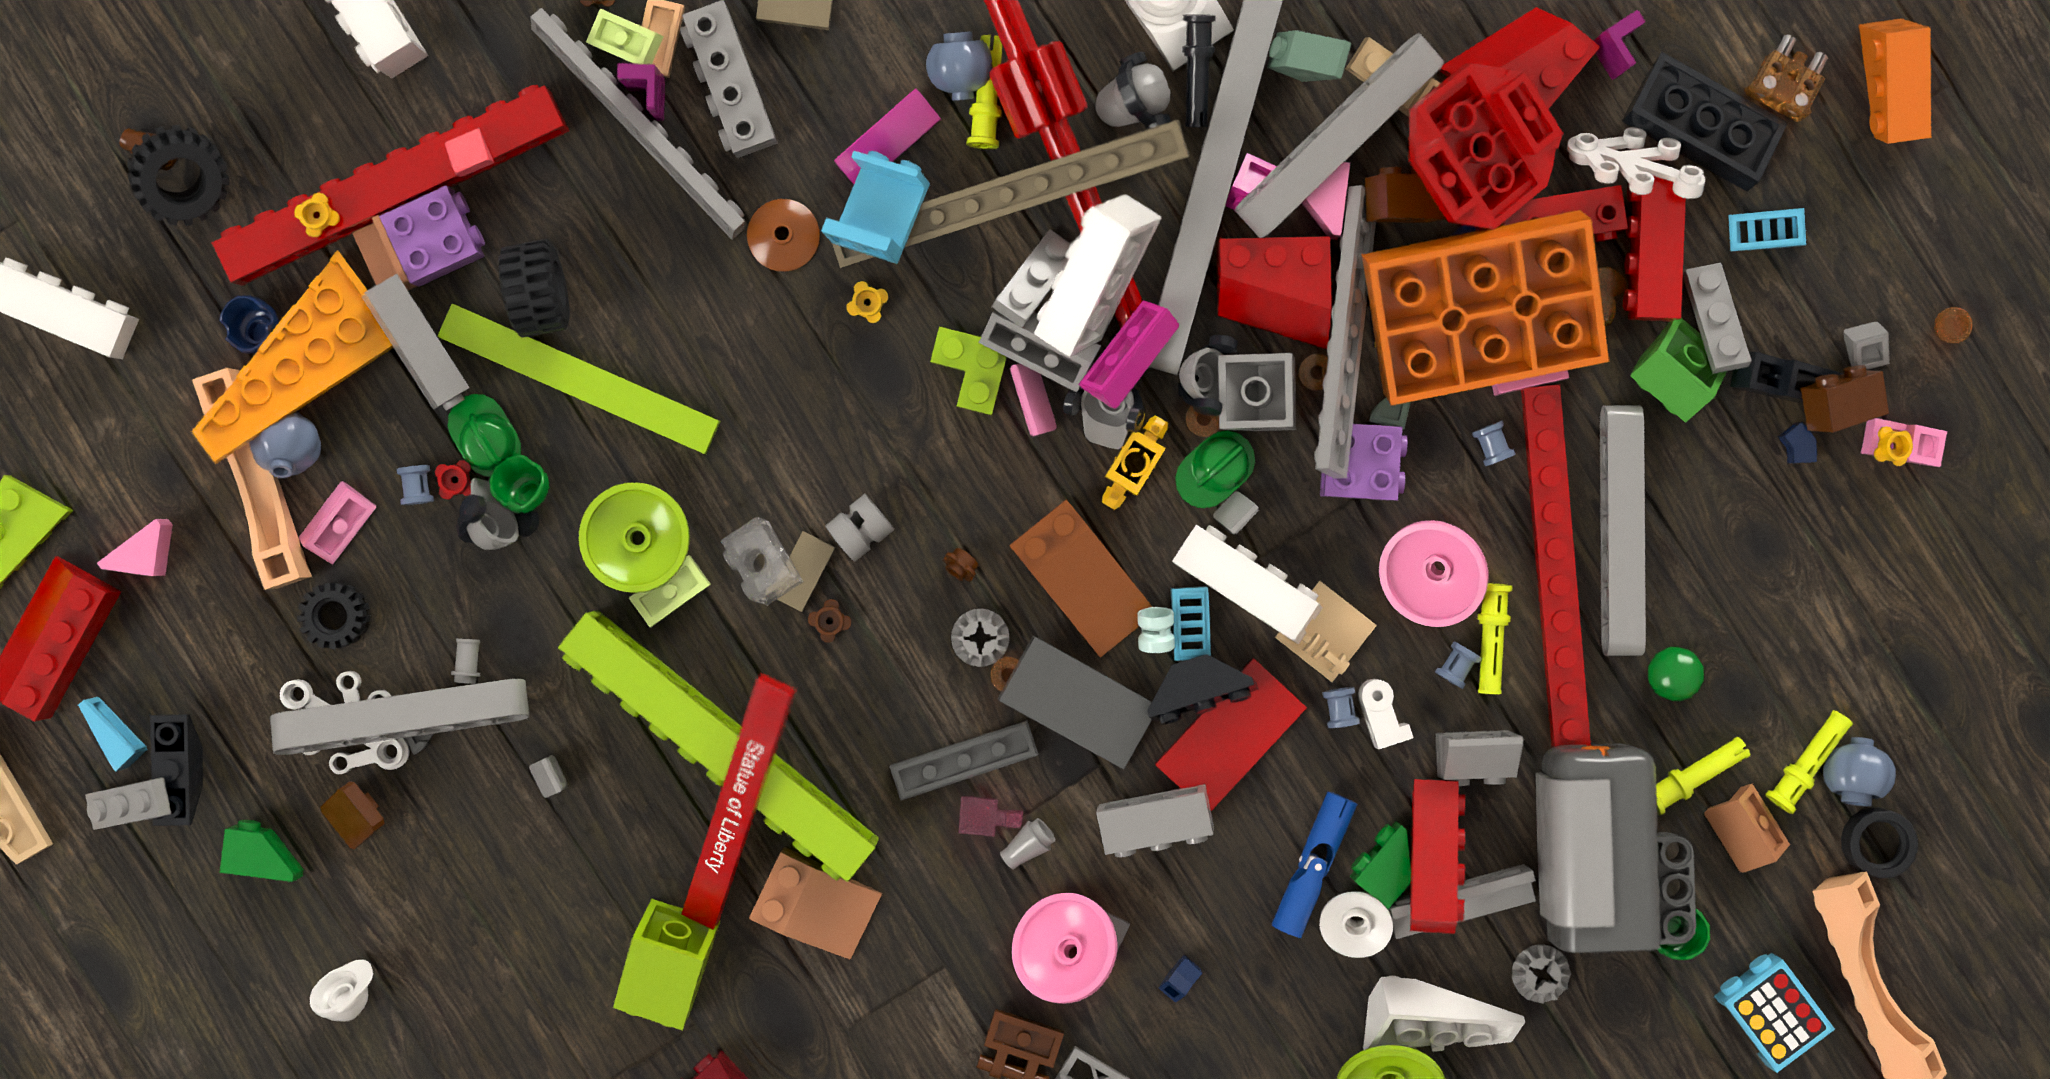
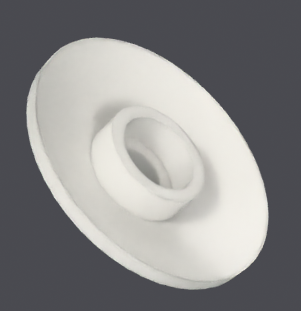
(1353, 937)

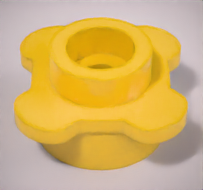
(306, 211)
(857, 305)
(1902, 446)

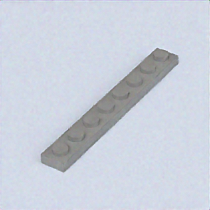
(628, 113)
(1346, 339)

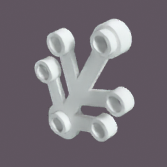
(1637, 163)
(378, 749)

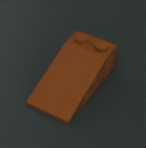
(1081, 577)

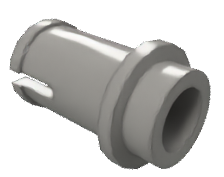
(466, 661)

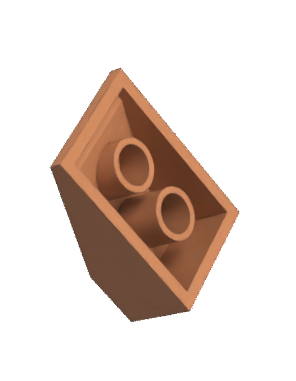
(813, 906)

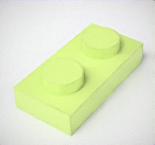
(624, 38)
(664, 600)

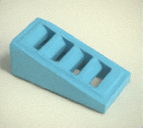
(1798, 230)
(1191, 593)
(114, 737)

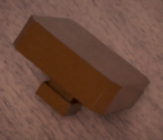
(353, 814)

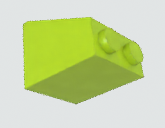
(664, 966)

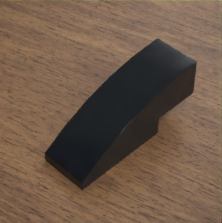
(1777, 377)

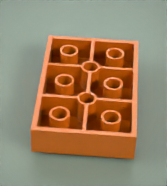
(1486, 307)

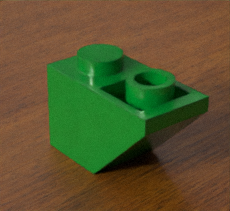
(1386, 868)

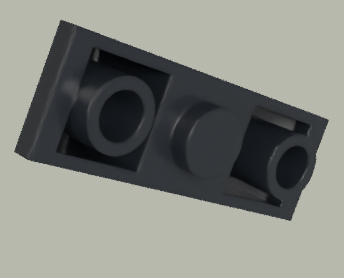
(1198, 687)
(179, 761)

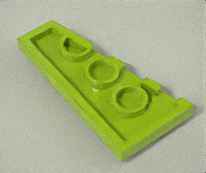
(24, 522)

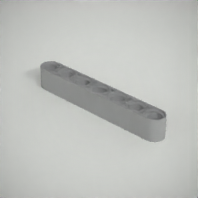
(1339, 135)
(1622, 530)
(399, 716)

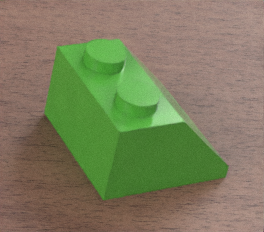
(1678, 370)

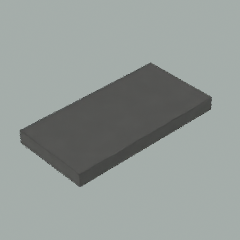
(1077, 702)

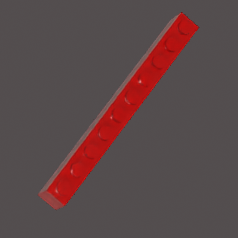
(377, 189)

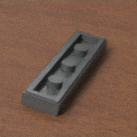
(963, 760)

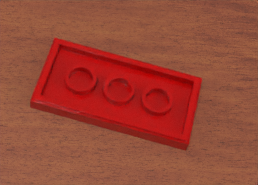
(1232, 737)

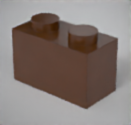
(1399, 198)
(1844, 399)

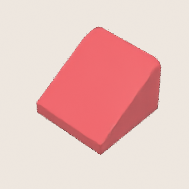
(468, 153)

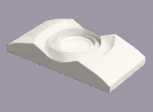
(1166, 26)

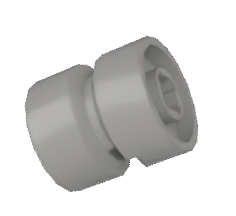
(846, 529)

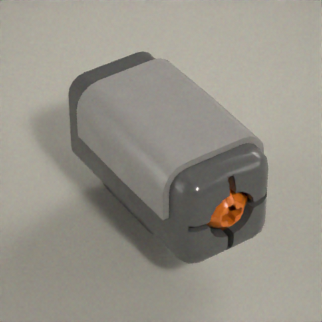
(1601, 853)

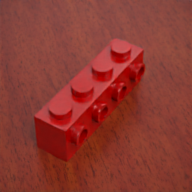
(1601, 205)
(1655, 254)
(1435, 856)

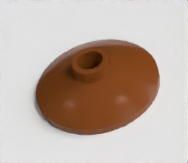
(788, 253)

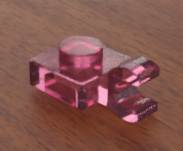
(982, 816)

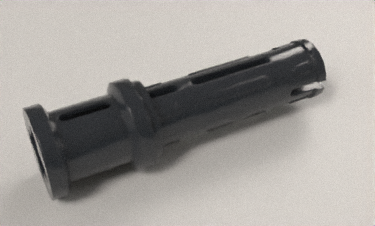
(1198, 50)

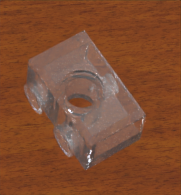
(778, 572)

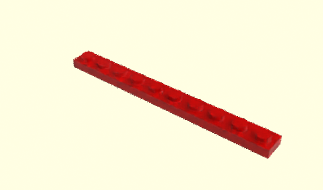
(1555, 565)

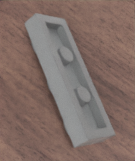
(1033, 279)
(1717, 318)
(128, 804)

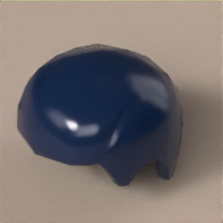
(248, 322)

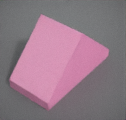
(1328, 200)
(144, 552)

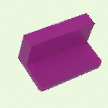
(1612, 50)
(645, 79)

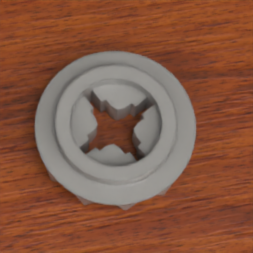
(992, 625)
(1537, 957)

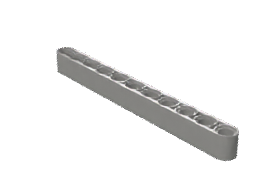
(1215, 173)

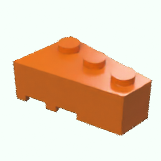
(1898, 79)

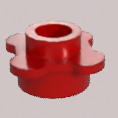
(445, 475)

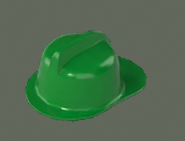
(482, 433)
(1215, 469)

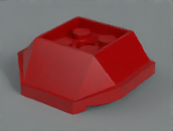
(1512, 136)

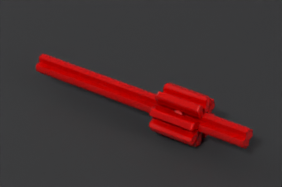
(1040, 96)

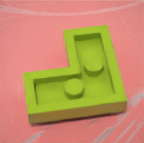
(981, 366)

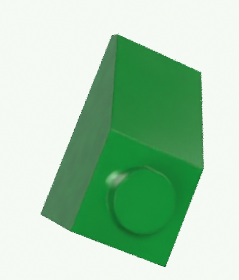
(257, 853)

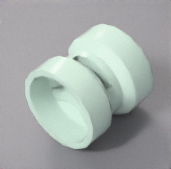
(1156, 630)

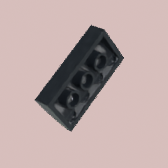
(1708, 120)

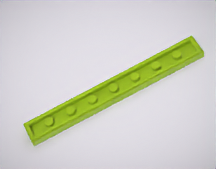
(579, 379)

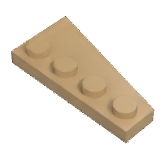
(20, 828)

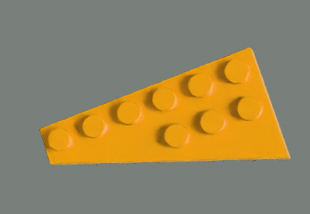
(305, 355)

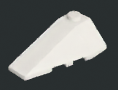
(1425, 1015)

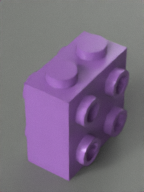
(433, 235)
(1371, 465)

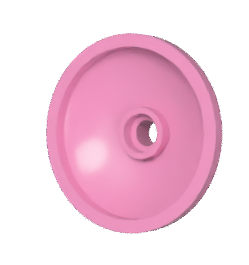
(1421, 589)
(1044, 944)

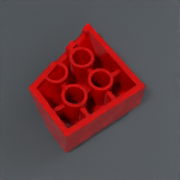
(1536, 43)
(1277, 285)

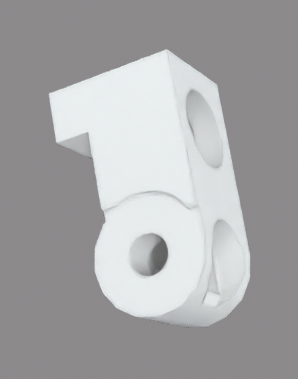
(1376, 703)

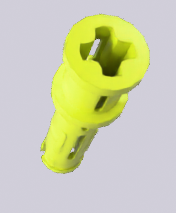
(985, 110)
(1493, 620)
(1801, 774)
(1681, 783)

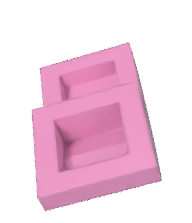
(1927, 442)

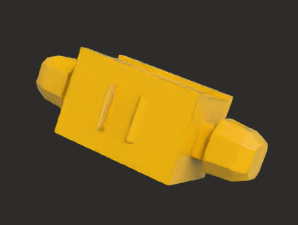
(1114, 495)

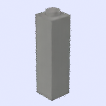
(416, 343)

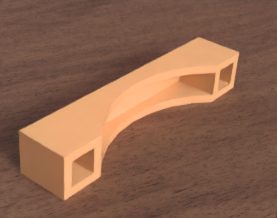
(271, 527)
(1850, 914)

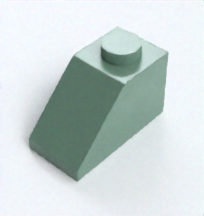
(1308, 56)

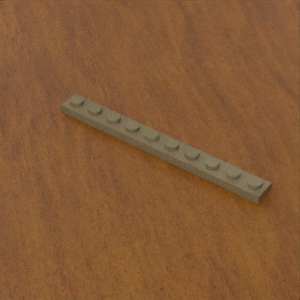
(1040, 184)

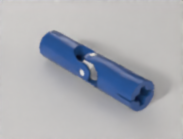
(1307, 880)

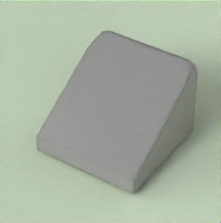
(1867, 345)
(1235, 512)
(549, 776)

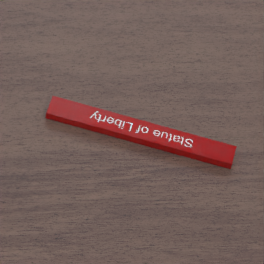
(738, 800)

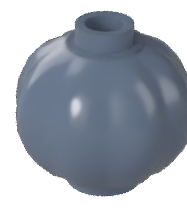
(959, 65)
(287, 446)
(1859, 772)

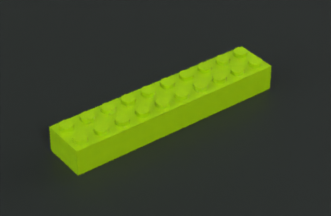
(710, 738)

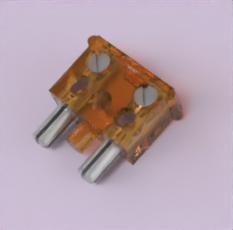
(1786, 82)

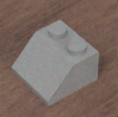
(1257, 392)
(1478, 756)

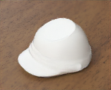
(342, 992)

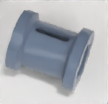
(1493, 443)
(415, 485)
(1458, 665)
(1341, 707)

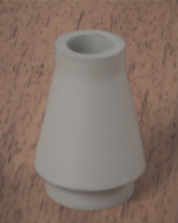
(1028, 843)

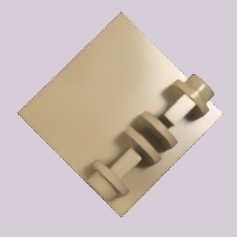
(1332, 636)

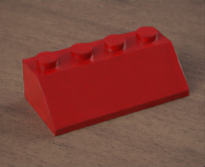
(53, 639)

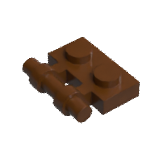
(1021, 1039)

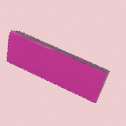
(892, 133)
(1130, 353)

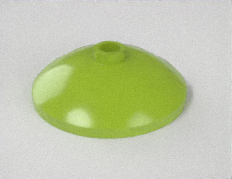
(609, 531)
(1390, 1063)

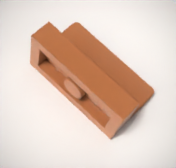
(379, 253)
(1747, 830)

